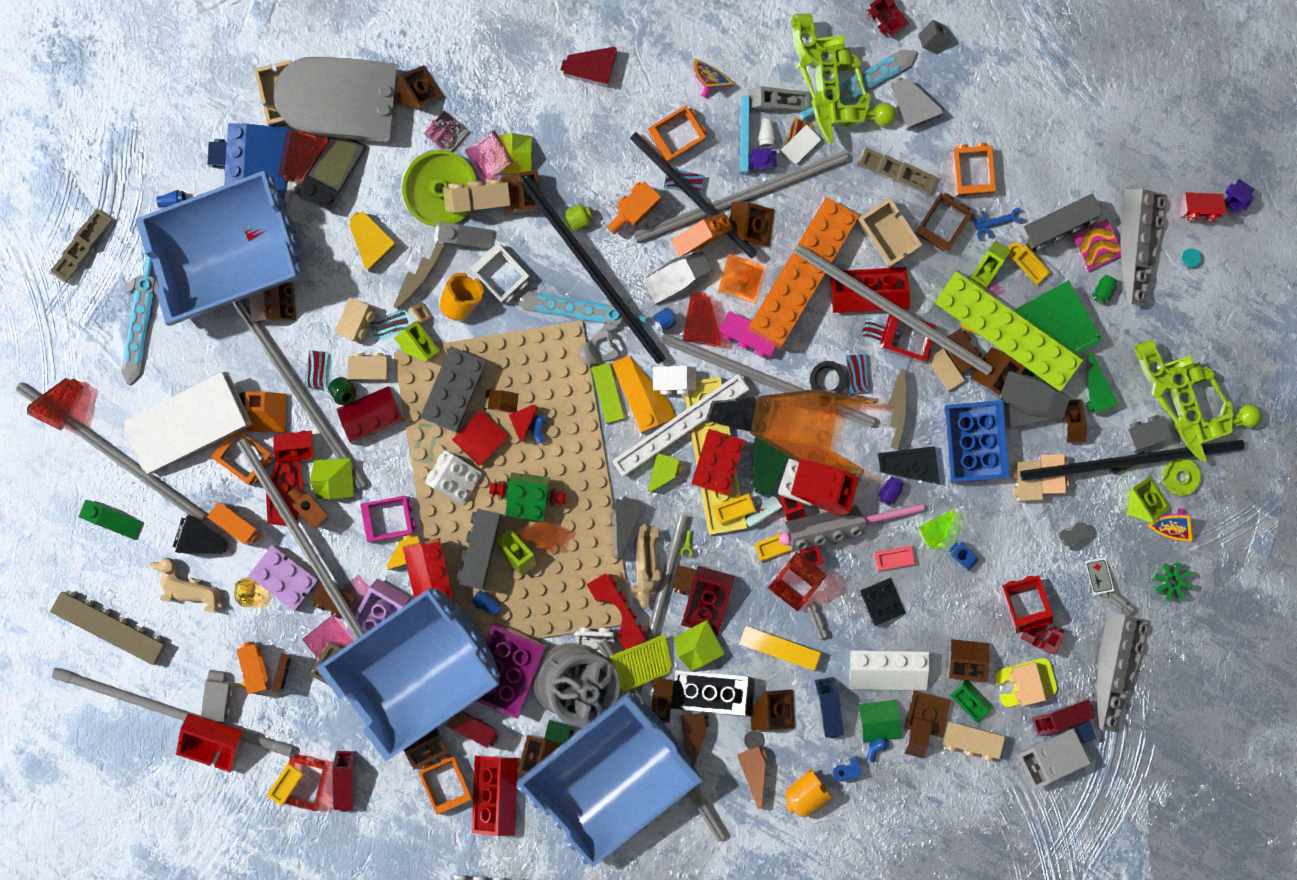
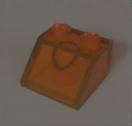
(741, 279)

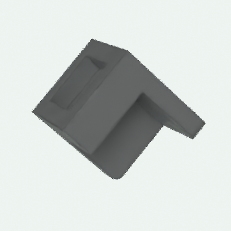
(934, 36)

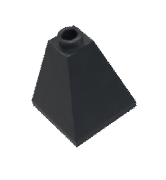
(197, 538)

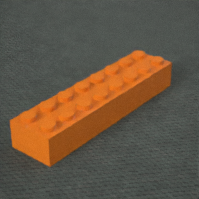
(800, 278)

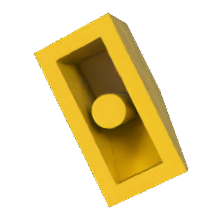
(398, 558)

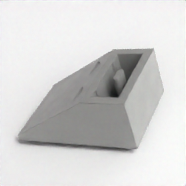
(1054, 758)

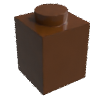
(683, 579)

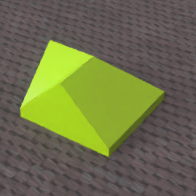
(520, 151)
(333, 478)
(1146, 501)
(698, 646)

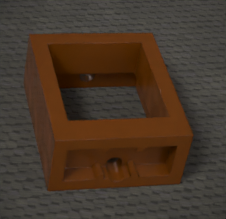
(935, 240)

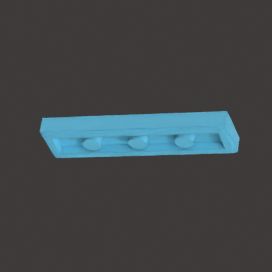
(744, 135)

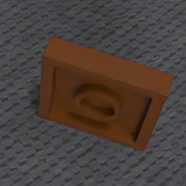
(282, 672)
(928, 708)

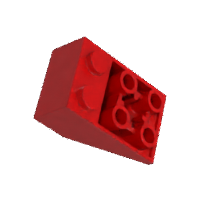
(825, 486)

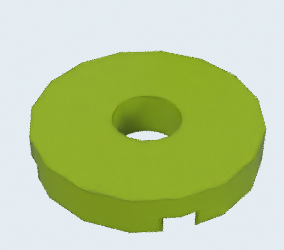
(1170, 480)

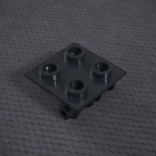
(882, 602)

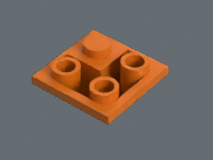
(266, 411)

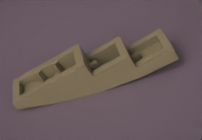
(897, 171)
(81, 246)
(414, 282)
(898, 403)

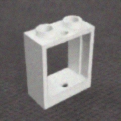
(486, 260)

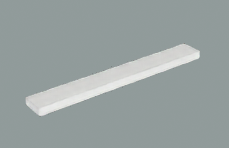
(677, 426)

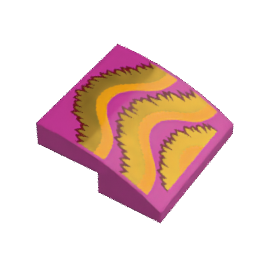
(1097, 245)

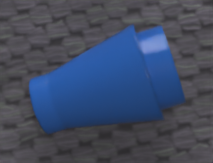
(170, 198)
(485, 602)

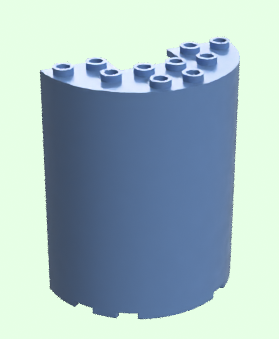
(205, 254)
(413, 671)
(611, 778)

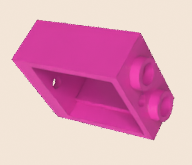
(368, 523)

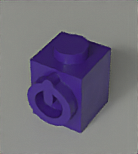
(763, 159)
(1239, 196)

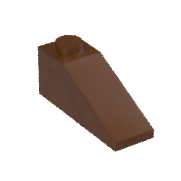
(694, 731)

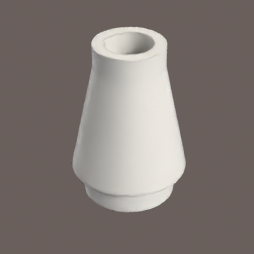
(766, 135)

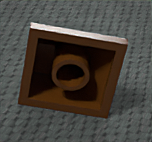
(416, 88)
(752, 222)
(773, 711)

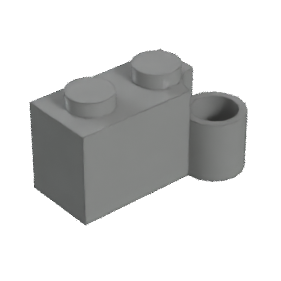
(216, 697)

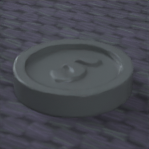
(753, 739)

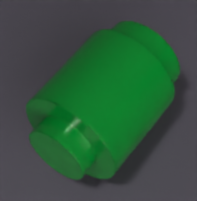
(1104, 289)

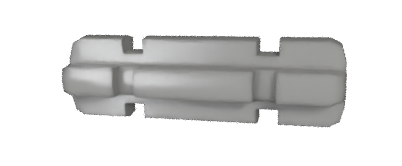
(1119, 602)
(817, 620)

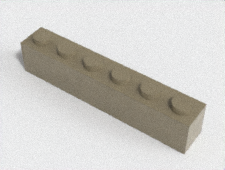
(108, 628)

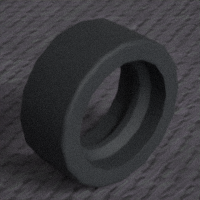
(828, 364)

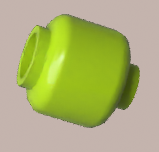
(578, 217)

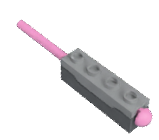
(829, 528)

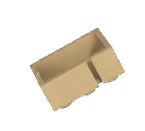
(266, 81)
(476, 195)
(889, 235)

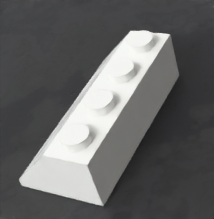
(888, 670)

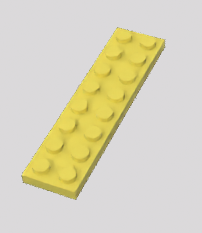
(698, 434)

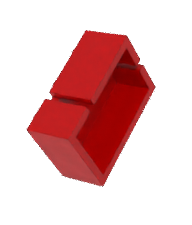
(717, 462)
(202, 739)

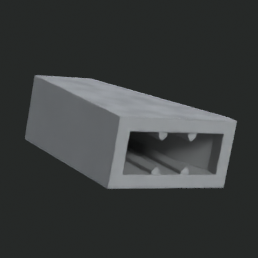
(913, 103)

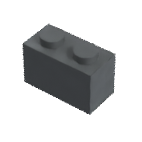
(1149, 433)

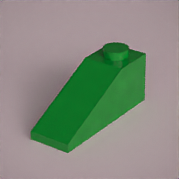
(1097, 388)
(110, 519)

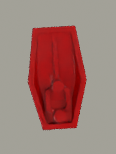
(285, 477)

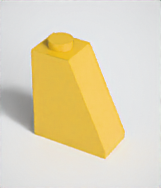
(370, 240)

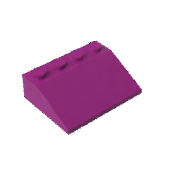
(517, 662)

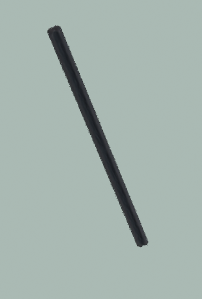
(592, 269)
(1129, 460)

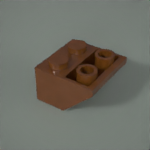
(519, 198)
(274, 304)
(1001, 365)
(968, 660)
(426, 749)
(534, 752)

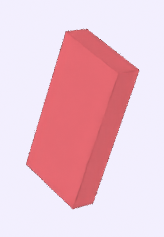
(894, 558)

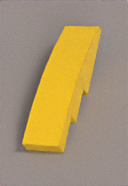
(780, 648)

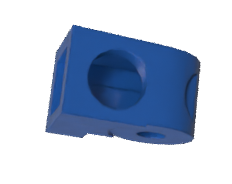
(664, 320)
(962, 555)
(846, 772)

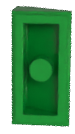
(971, 700)

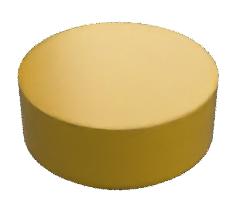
(1015, 248)

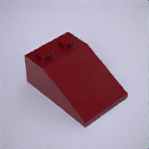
(708, 598)

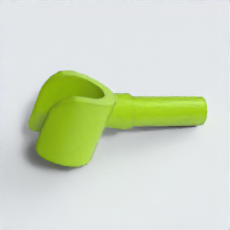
(687, 543)

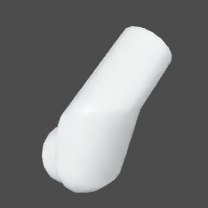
(291, 188)

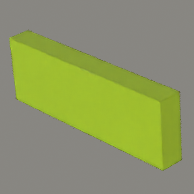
(607, 393)

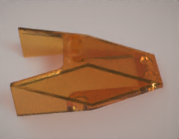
(804, 424)

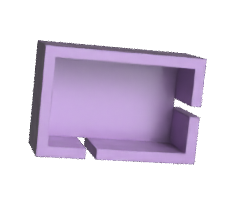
(283, 578)

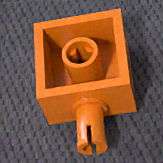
(635, 207)

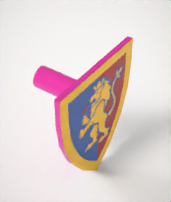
(709, 77)
(1174, 526)

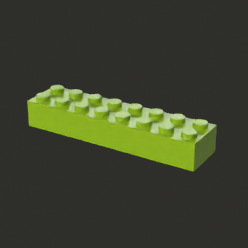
(1009, 330)

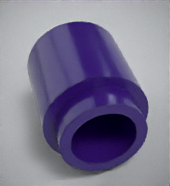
(890, 491)

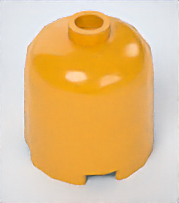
(460, 297)
(807, 795)

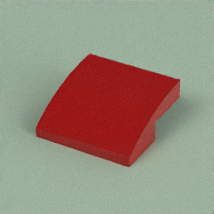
(480, 438)

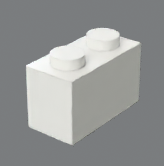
(674, 379)

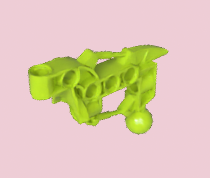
(832, 112)
(1195, 431)

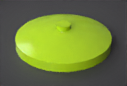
(424, 185)

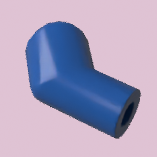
(536, 428)
(874, 747)

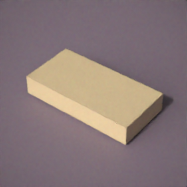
(945, 370)

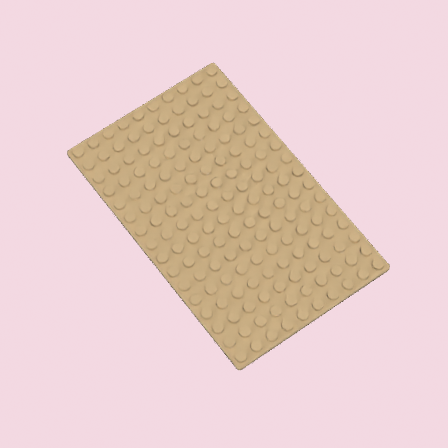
(549, 373)

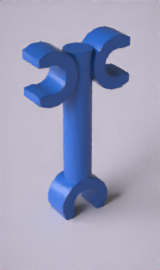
(982, 225)

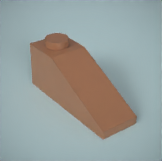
(754, 770)

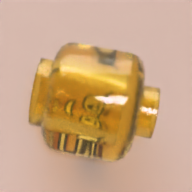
(246, 592)

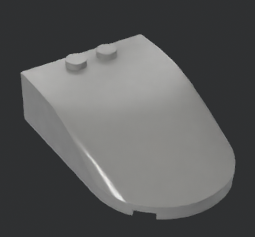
(337, 97)

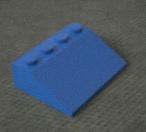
(254, 150)
(976, 441)

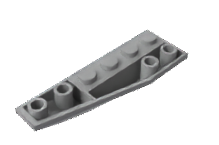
(1140, 240)
(1117, 665)

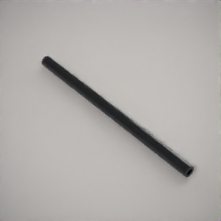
(688, 190)

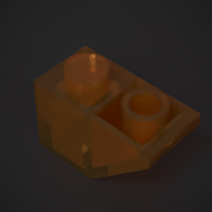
(540, 533)

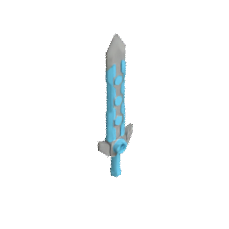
(884, 69)
(573, 308)
(140, 315)

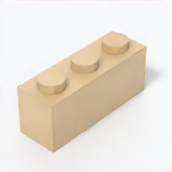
(972, 741)

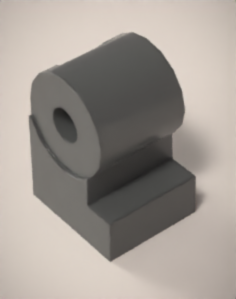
(1076, 534)

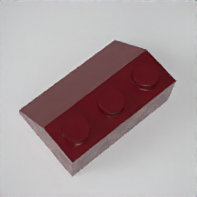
(369, 415)

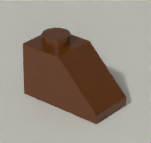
(1075, 422)
(662, 698)

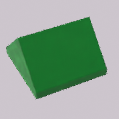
(880, 720)

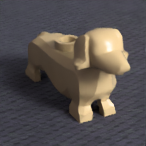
(646, 565)
(185, 590)

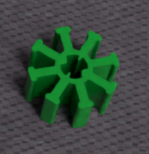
(1168, 575)

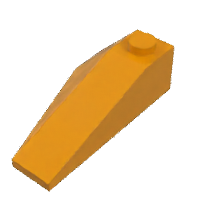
(646, 404)

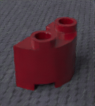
(887, 16)
(1044, 638)

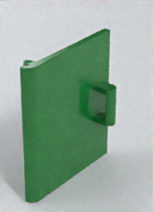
(1063, 317)

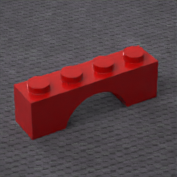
(795, 510)
(604, 590)

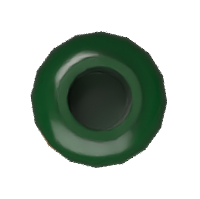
(341, 391)

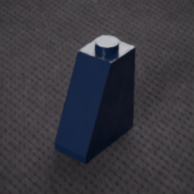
(829, 707)

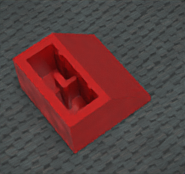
(1203, 206)

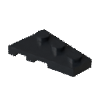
(733, 412)
(911, 463)

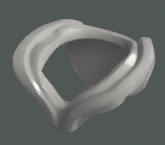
(589, 353)

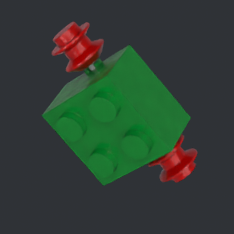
(527, 496)

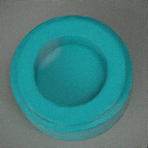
(1190, 258)

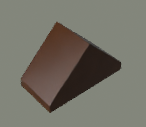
(502, 400)
(918, 737)

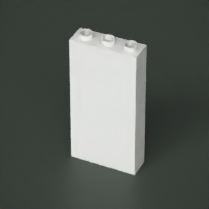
(187, 423)

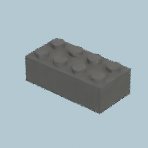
(1060, 222)
(453, 389)
(480, 548)

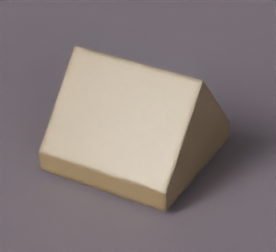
(419, 313)

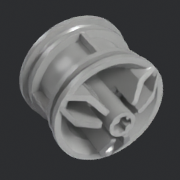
(561, 667)

